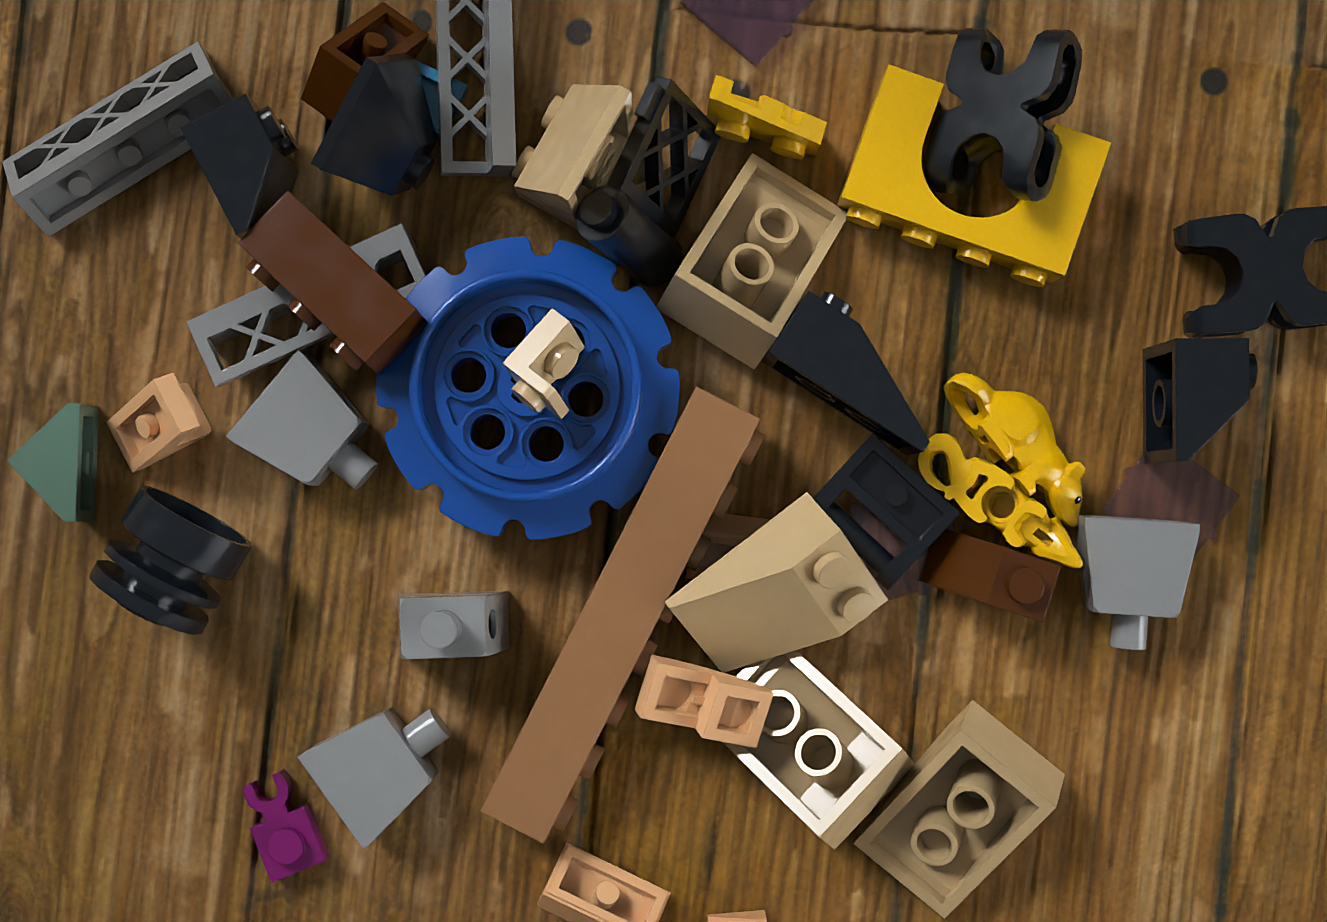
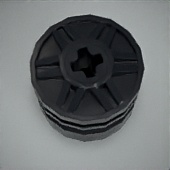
(166, 569)

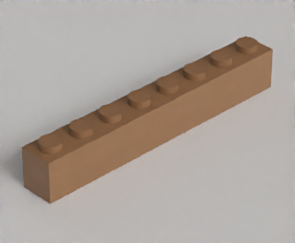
(621, 614)

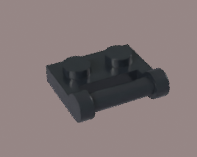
(895, 498)

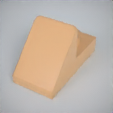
(158, 422)

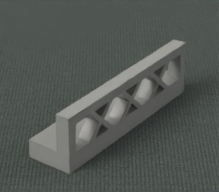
(498, 88)
(122, 143)
(263, 306)

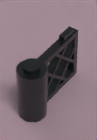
(630, 219)

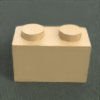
(576, 150)
(752, 261)
(778, 590)
(819, 749)
(961, 809)

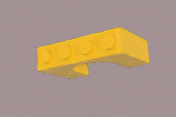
(890, 189)

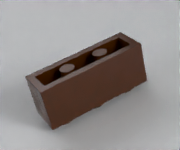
(331, 285)

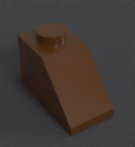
(341, 57)
(990, 574)

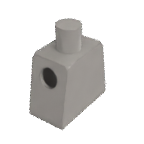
(306, 426)
(1134, 571)
(453, 624)
(376, 768)

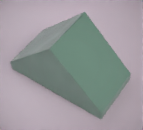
(63, 462)

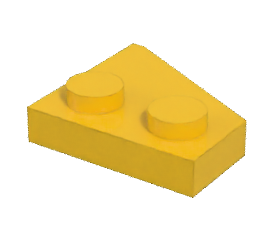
(768, 119)

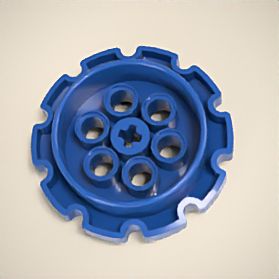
(601, 453)

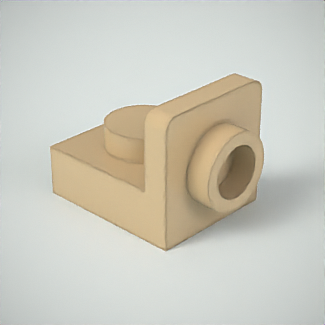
(540, 359)

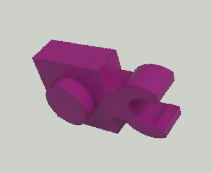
(287, 836)

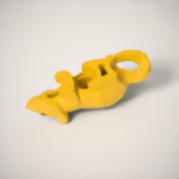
(1020, 433)
(993, 498)

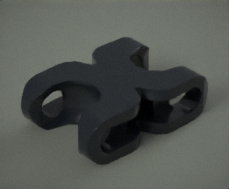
(1004, 112)
(1260, 271)

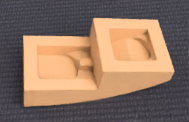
(704, 699)

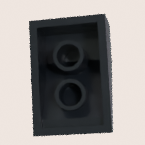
(839, 365)

